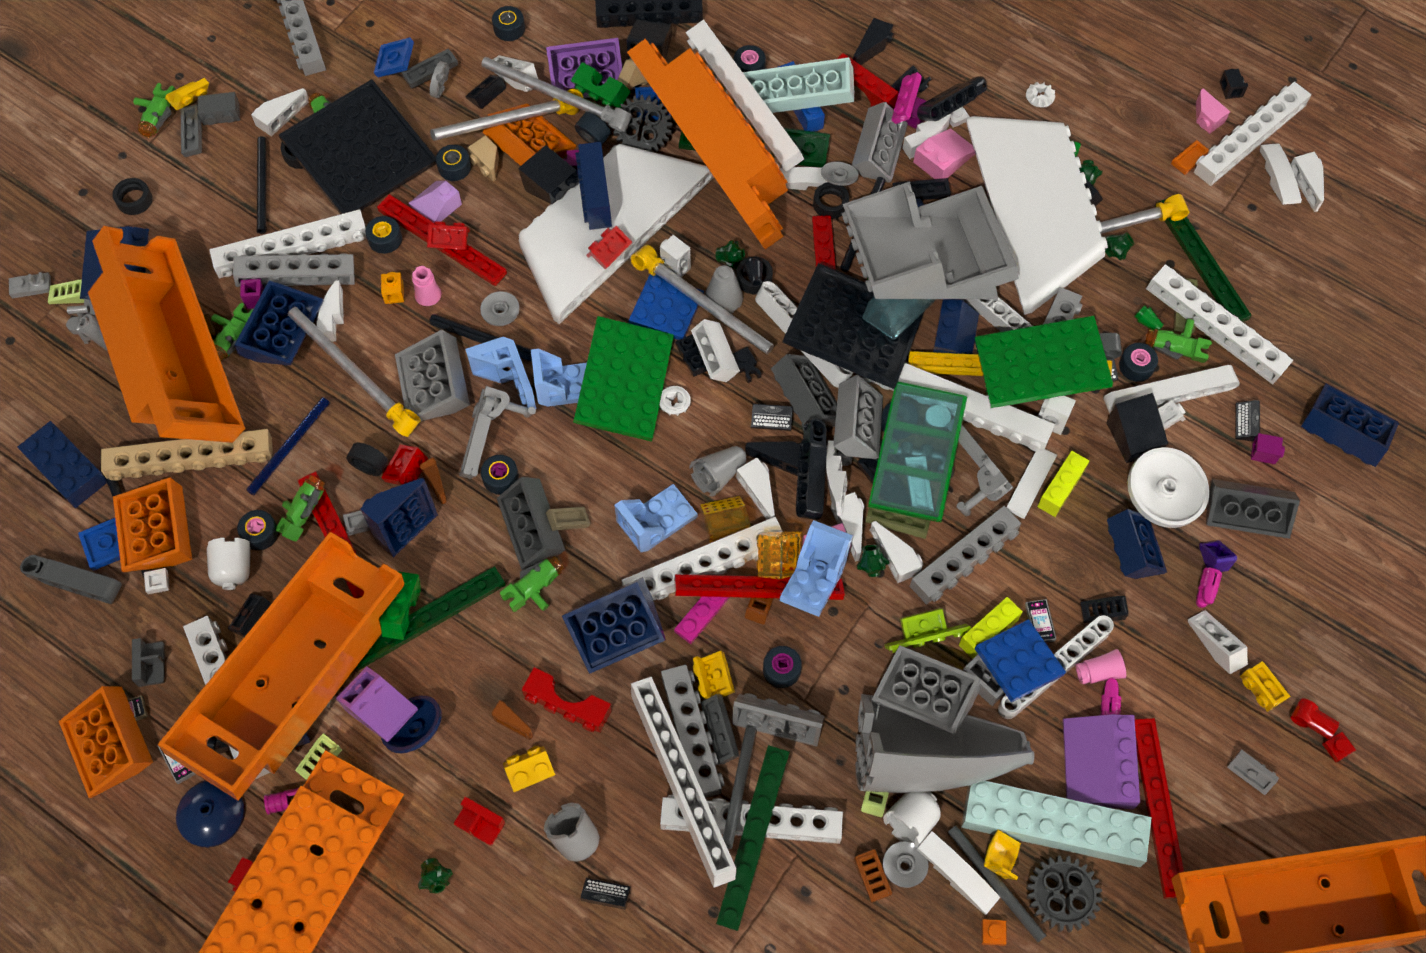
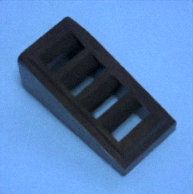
(1104, 602)

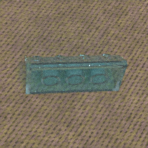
(894, 315)

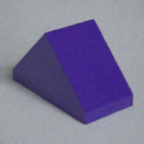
(1217, 555)

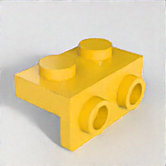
(187, 94)
(713, 675)
(1264, 686)
(528, 768)

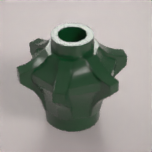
(1090, 170)
(1119, 245)
(730, 254)
(872, 561)
(434, 876)

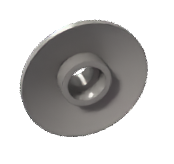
(839, 173)
(499, 302)
(905, 853)

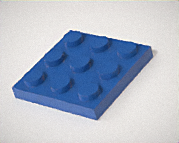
(664, 308)
(1020, 660)

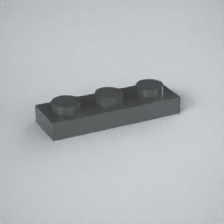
(424, 70)
(191, 131)
(720, 729)

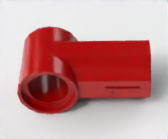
(1307, 715)

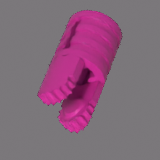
(1208, 587)
(1111, 696)
(278, 801)

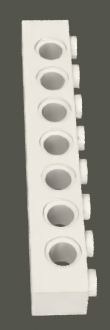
(1252, 133)
(297, 237)
(1220, 332)
(708, 553)
(197, 634)
(783, 830)

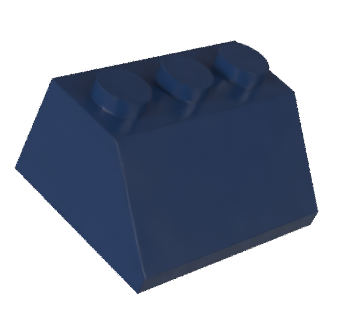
(956, 328)
(1136, 545)

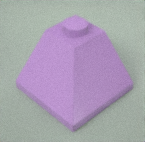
(437, 201)

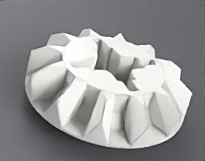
(1042, 100)
(671, 393)

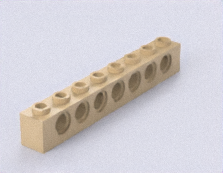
(135, 455)

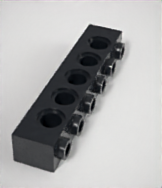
(625, 12)

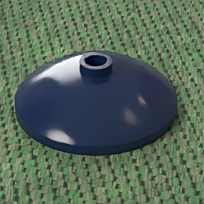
(418, 728)
(216, 825)

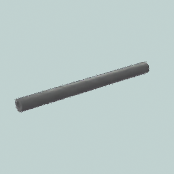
(739, 785)
(997, 884)

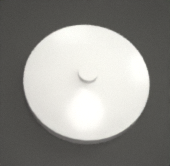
(1168, 487)

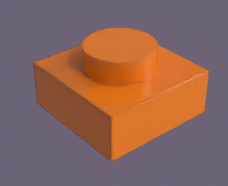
(993, 932)

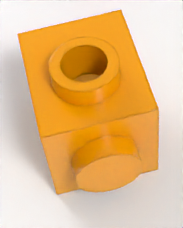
(392, 288)

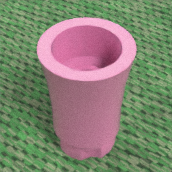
(425, 286)
(1101, 668)

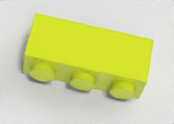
(1063, 483)
(994, 623)

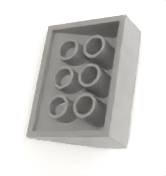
(432, 377)
(927, 690)
(777, 719)

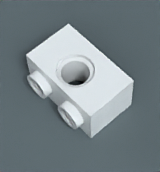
(675, 255)
(1057, 411)

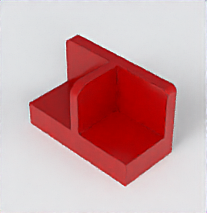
(479, 821)

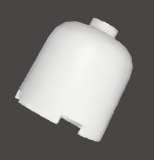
(228, 562)
(913, 816)

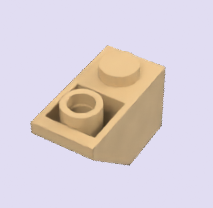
(631, 75)
(485, 156)

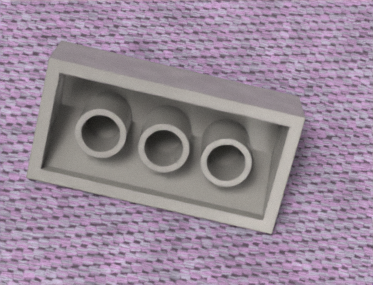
(879, 143)
(858, 419)

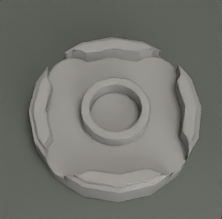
(438, 78)

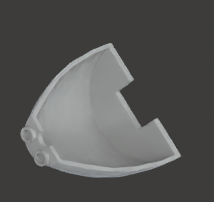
(911, 756)

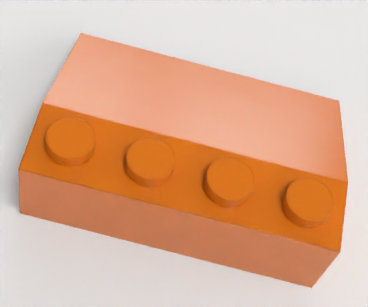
(527, 137)
(152, 526)
(105, 740)

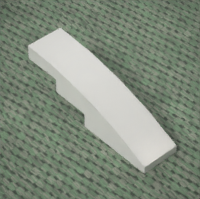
(1281, 174)
(802, 177)
(836, 478)
(1031, 482)
(959, 873)

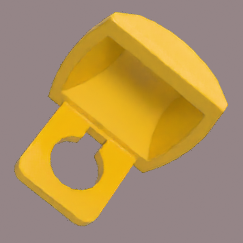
(1002, 855)

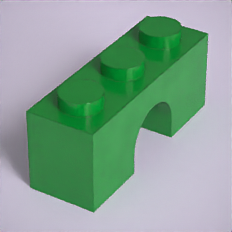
(610, 93)
(396, 616)

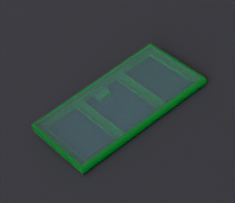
(918, 452)

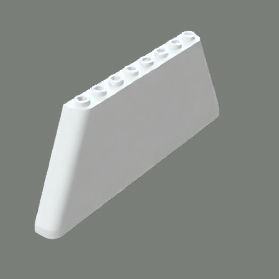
(643, 197)
(1038, 202)

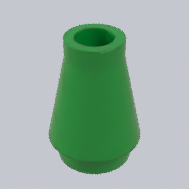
(1148, 318)

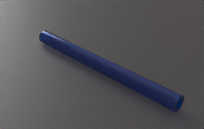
(288, 445)

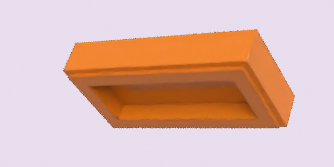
(1187, 159)

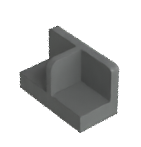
(148, 663)

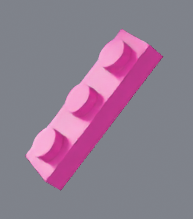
(906, 98)
(699, 617)

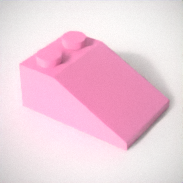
(943, 154)

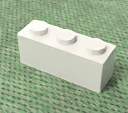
(715, 350)

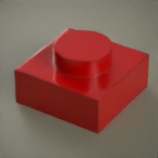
(1339, 747)

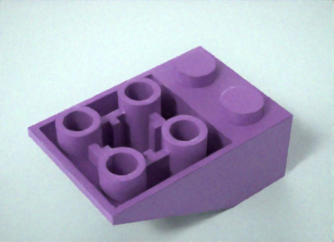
(376, 704)

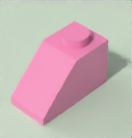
(1210, 112)

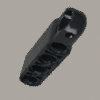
(951, 99)
(811, 471)

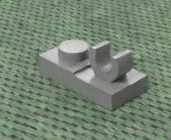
(29, 285)
(1253, 772)

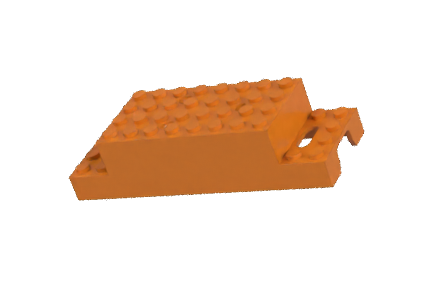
(717, 134)
(161, 341)
(283, 654)
(295, 881)
(1367, 896)

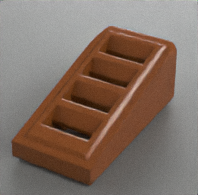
(431, 474)
(756, 612)
(505, 716)
(866, 878)

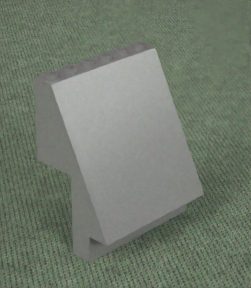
(931, 249)

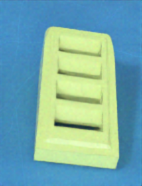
(67, 298)
(312, 754)
(874, 805)

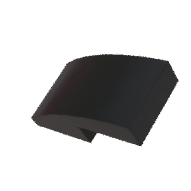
(691, 355)

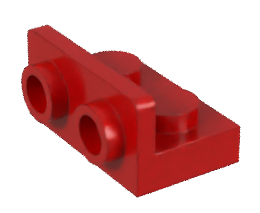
(447, 237)
(609, 247)
(404, 465)

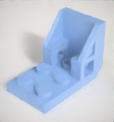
(490, 359)
(555, 382)
(655, 519)
(817, 568)

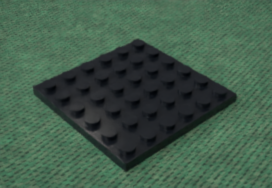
(358, 148)
(833, 329)

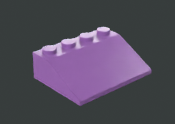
(599, 54)
(1101, 760)

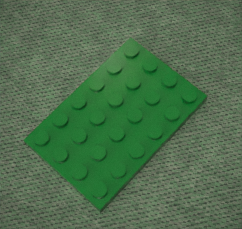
(1043, 362)
(623, 379)

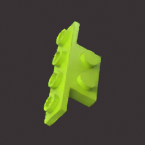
(926, 627)

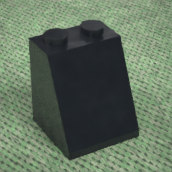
(654, 32)
(548, 175)
(1137, 427)

